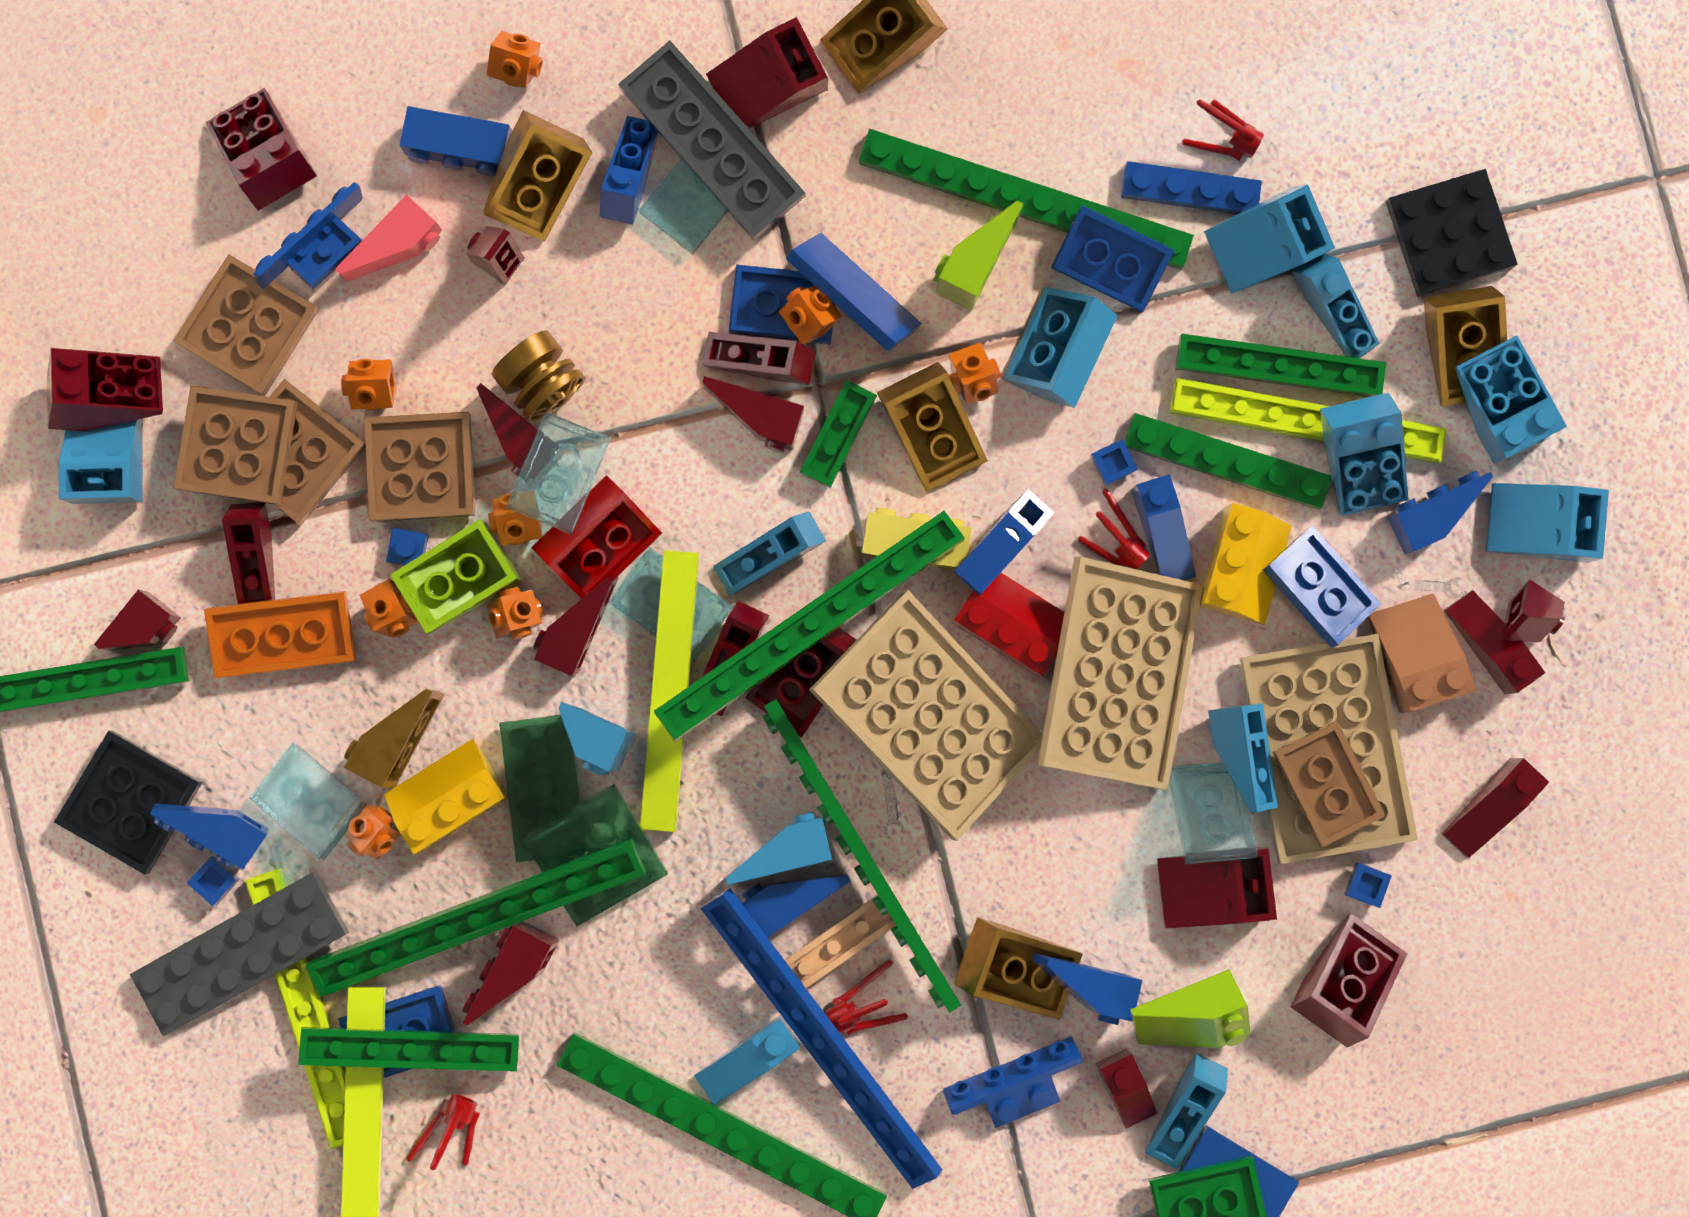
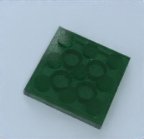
(589, 828)

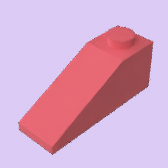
(396, 238)

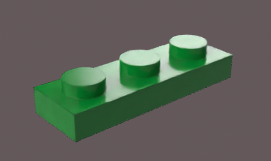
(838, 434)

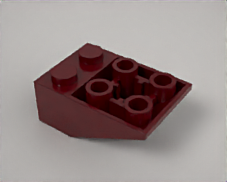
(770, 74)
(260, 149)
(101, 389)
(1216, 891)
(521, 959)

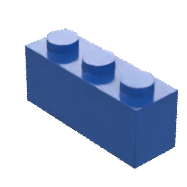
(453, 140)

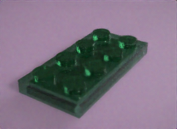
(538, 774)

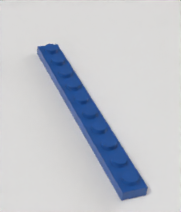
(821, 1038)

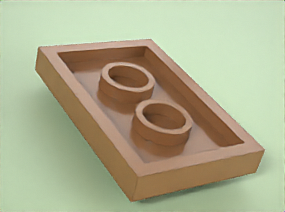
(1328, 784)

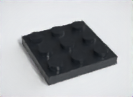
(1451, 232)
(116, 797)

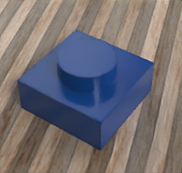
(1113, 462)
(406, 546)
(213, 881)
(1367, 885)

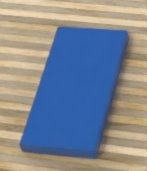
(853, 291)

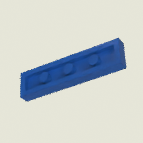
(1189, 188)

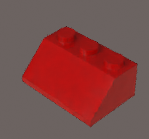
(604, 541)
(1014, 624)

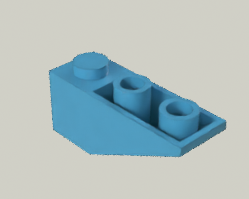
(1336, 304)

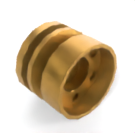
(534, 371)

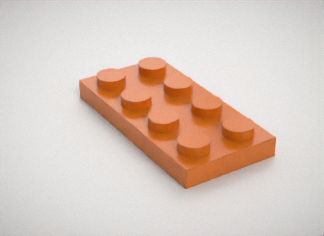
(280, 634)

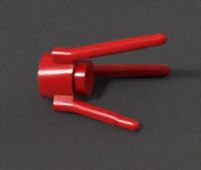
(1244, 137)
(1130, 550)
(846, 1016)
(458, 1112)

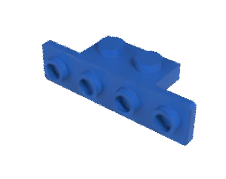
(317, 246)
(1016, 1086)

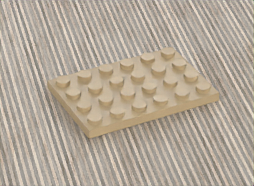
(1120, 674)
(1309, 690)
(929, 715)

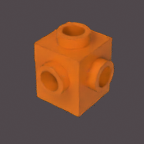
(514, 59)
(809, 313)
(974, 373)
(369, 384)
(512, 526)
(387, 610)
(514, 613)
(372, 832)

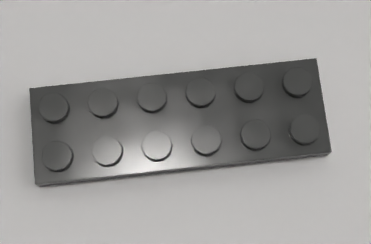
(712, 140)
(239, 953)

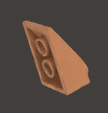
(1421, 654)

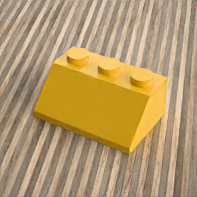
(1241, 551)
(445, 797)

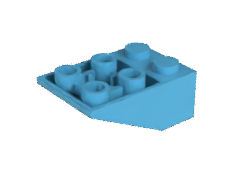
(1269, 238)
(1508, 400)
(1365, 453)
(102, 465)
(1547, 521)

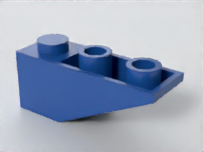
(628, 171)
(1434, 519)
(1003, 542)
(222, 831)

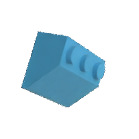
(1060, 346)
(596, 739)

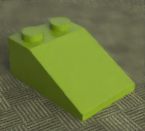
(972, 260)
(456, 577)
(1198, 1015)

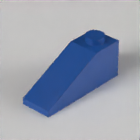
(1164, 527)
(785, 901)
(1097, 989)

